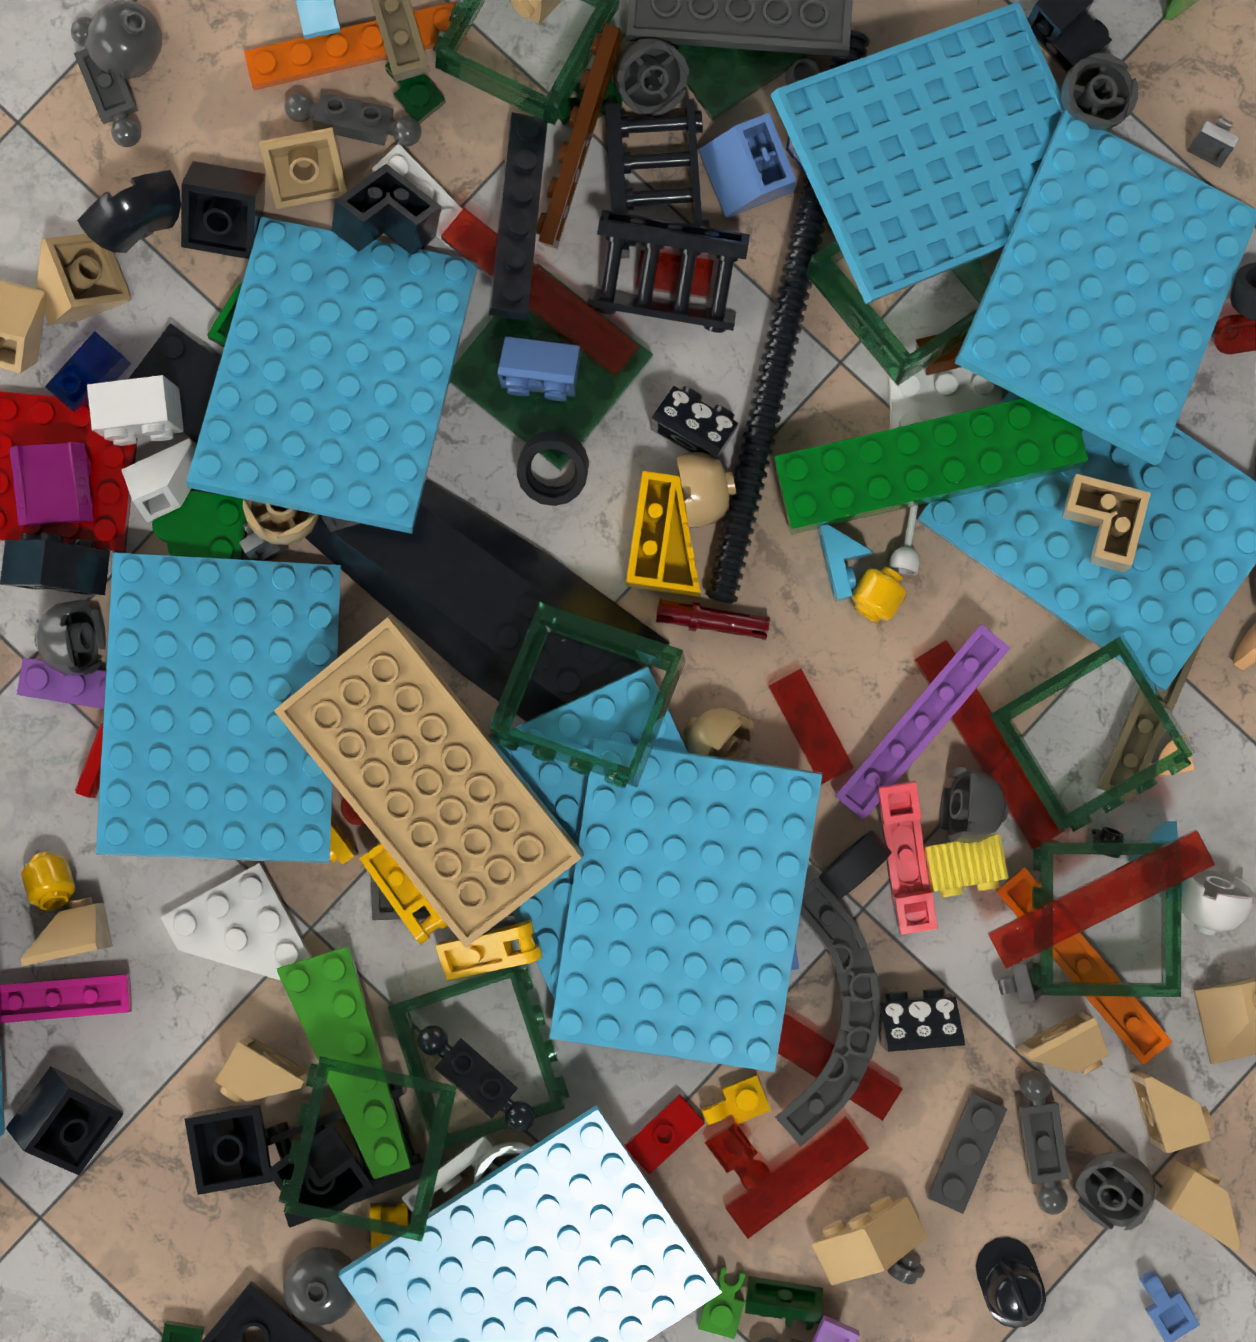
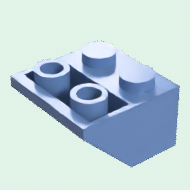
(748, 166)
(539, 368)

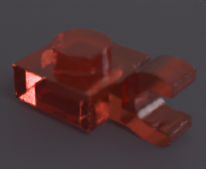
(736, 1153)

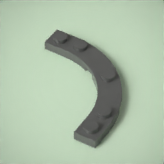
(858, 1016)

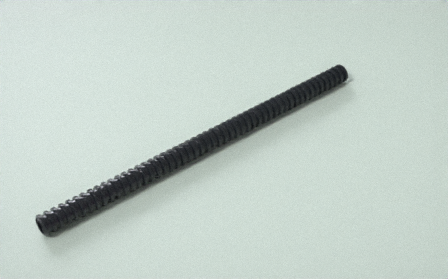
(772, 381)

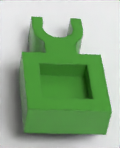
(724, 1311)

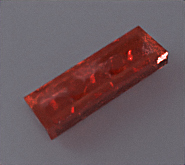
(810, 726)

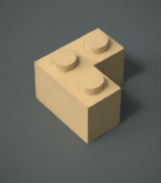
(1117, 514)
(869, 1240)

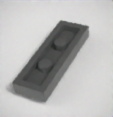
(967, 1153)

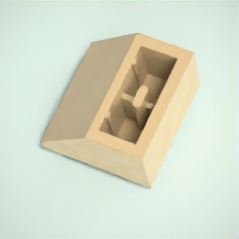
(20, 325)

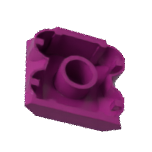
(52, 483)

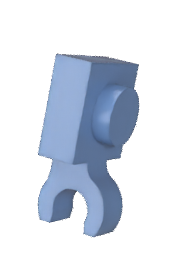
(1169, 1311)

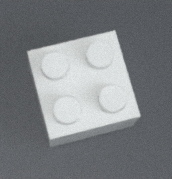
(135, 409)

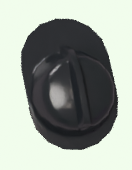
(1010, 1282)

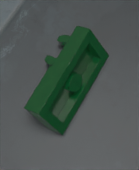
(784, 1300)

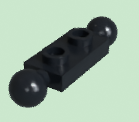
(476, 1078)

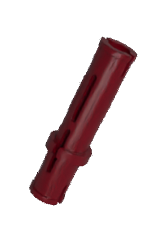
(712, 619)

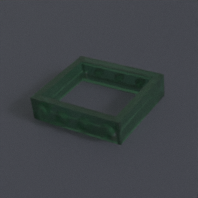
(502, 87)
(870, 327)
(604, 637)
(1112, 797)
(1170, 923)
(533, 1019)
(301, 1149)

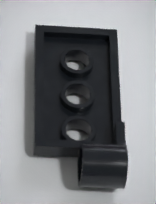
(259, 1310)

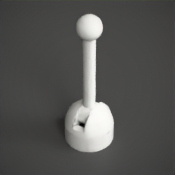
(906, 559)

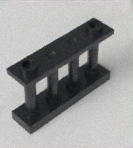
(622, 162)
(691, 241)
(282, 1132)

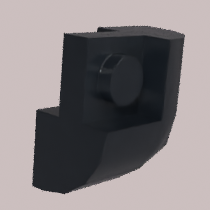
(134, 212)
(332, 1175)

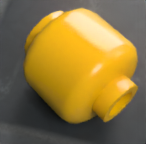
(879, 594)
(48, 881)

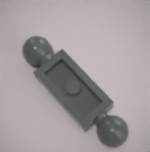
(107, 91)
(353, 118)
(1044, 1142)

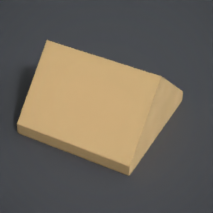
(304, 168)

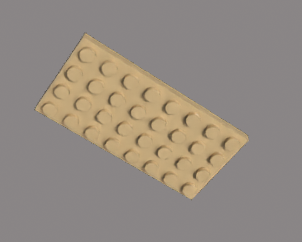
(428, 781)

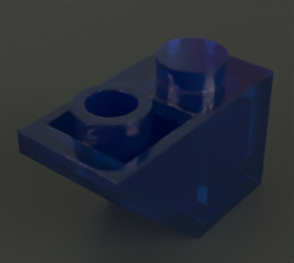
(91, 364)

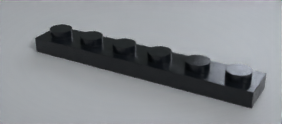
(518, 217)

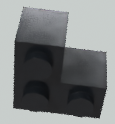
(1068, 31)
(386, 206)
(50, 564)

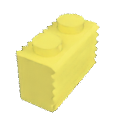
(965, 864)

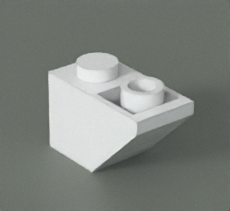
(160, 480)

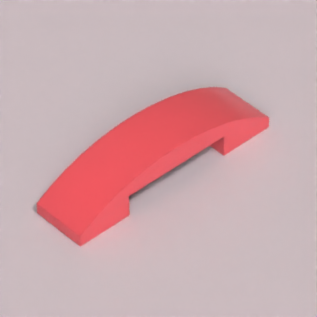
(907, 862)

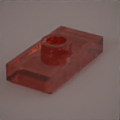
(668, 273)

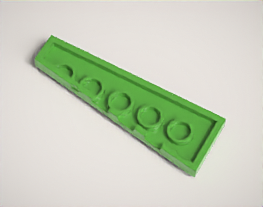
(339, 1027)

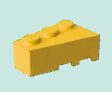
(661, 539)

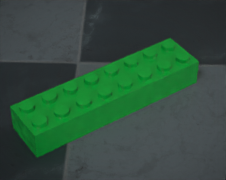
(925, 463)

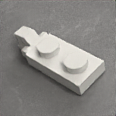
(449, 1171)

